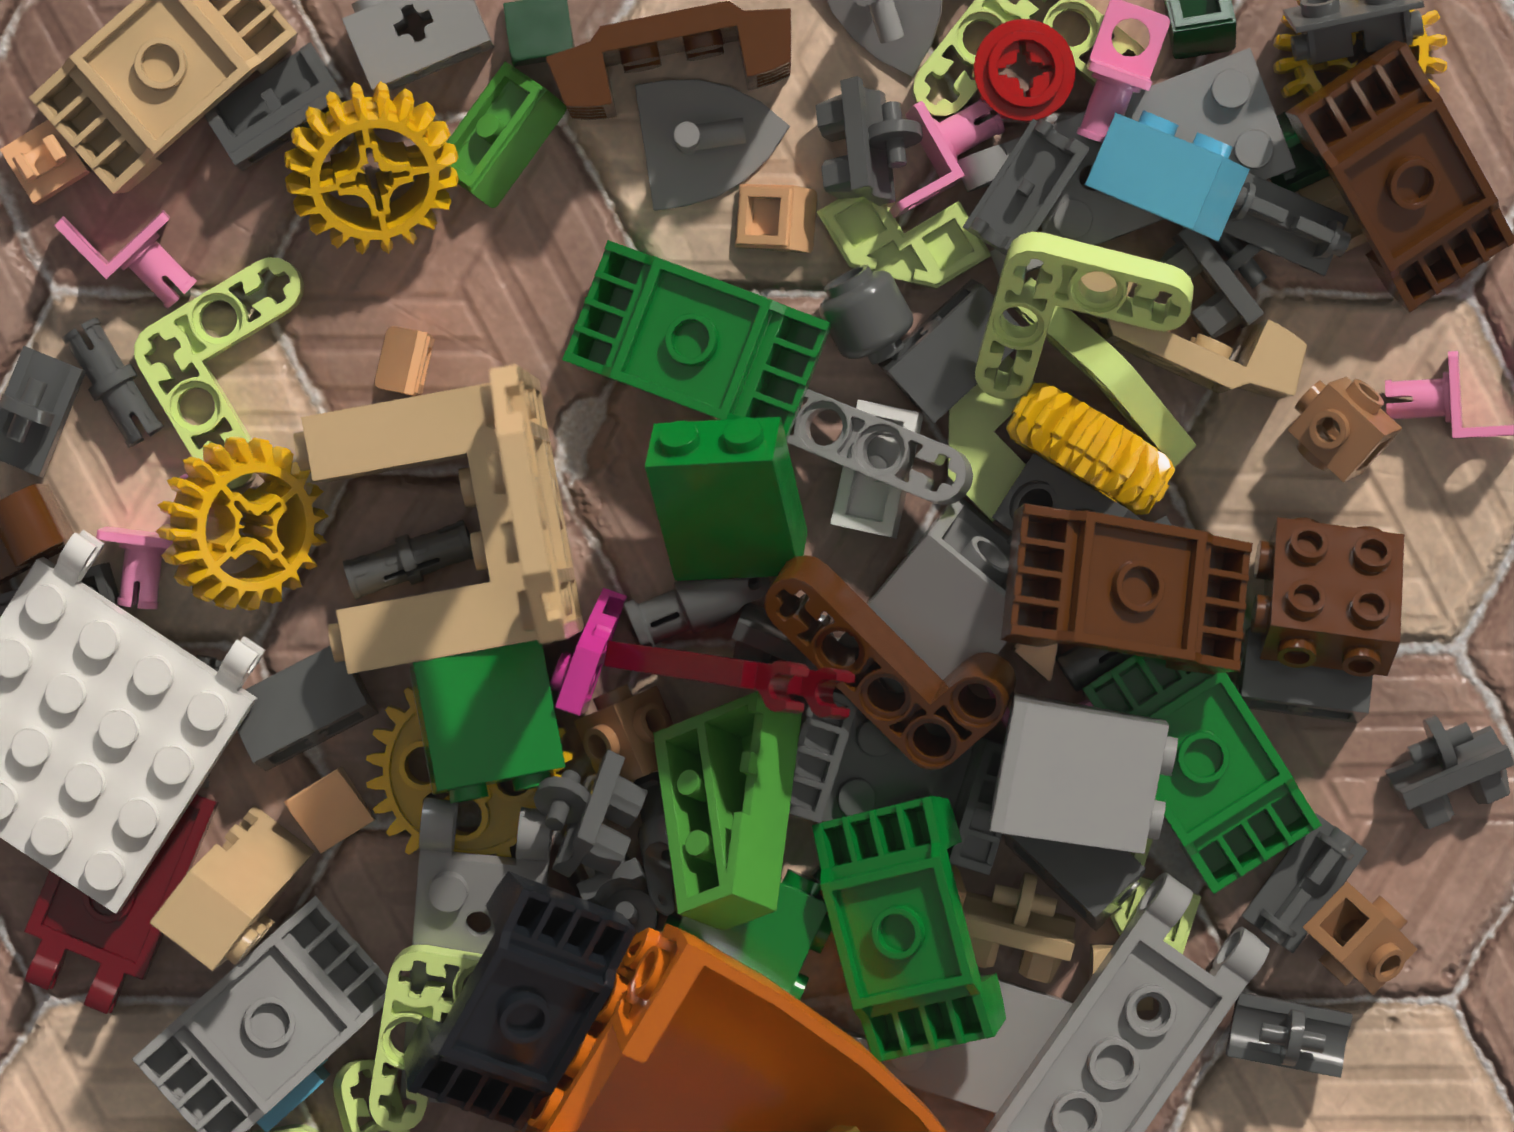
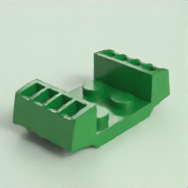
(695, 339)
(1228, 785)
(904, 929)

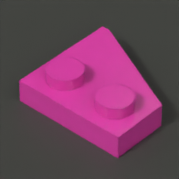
(579, 672)

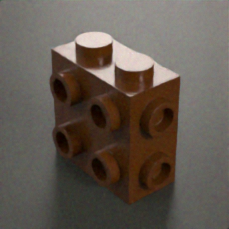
(1329, 596)

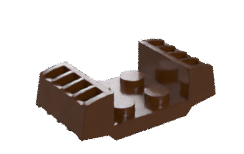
(640, 42)
(1403, 174)
(1126, 588)

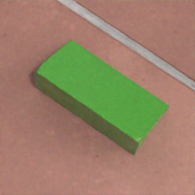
(503, 133)

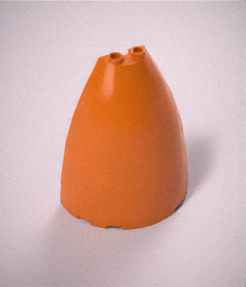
(718, 1049)

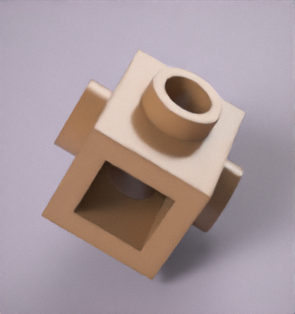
(1342, 427)
(626, 727)
(1360, 938)

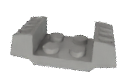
(266, 1023)

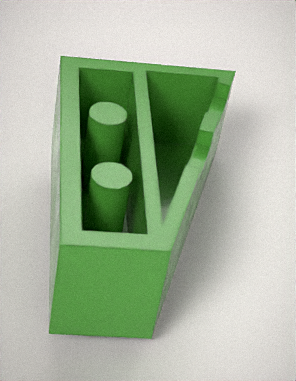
(728, 808)

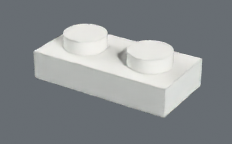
(864, 501)

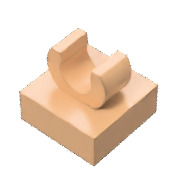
(44, 162)

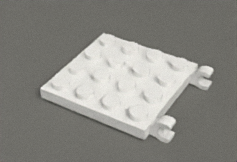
(103, 727)

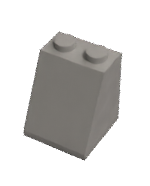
(947, 591)
(1081, 774)

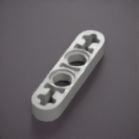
(853, 443)

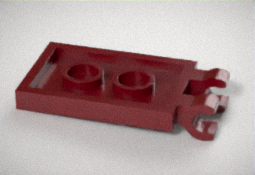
(770, 680)
(118, 941)

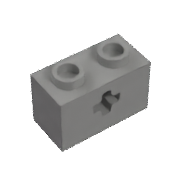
(399, 60)

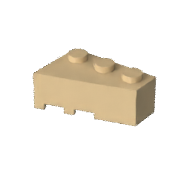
(225, 897)

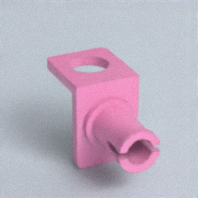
(1119, 74)
(945, 142)
(141, 255)
(1438, 399)
(140, 564)

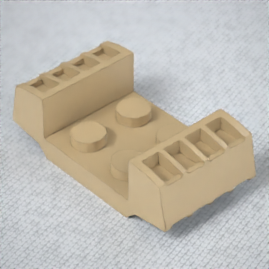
(156, 77)
(1266, 365)

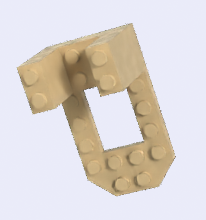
(517, 505)

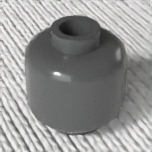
(866, 314)

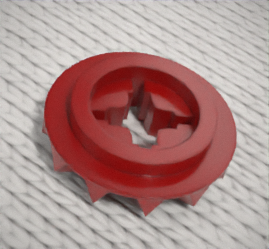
(1042, 48)

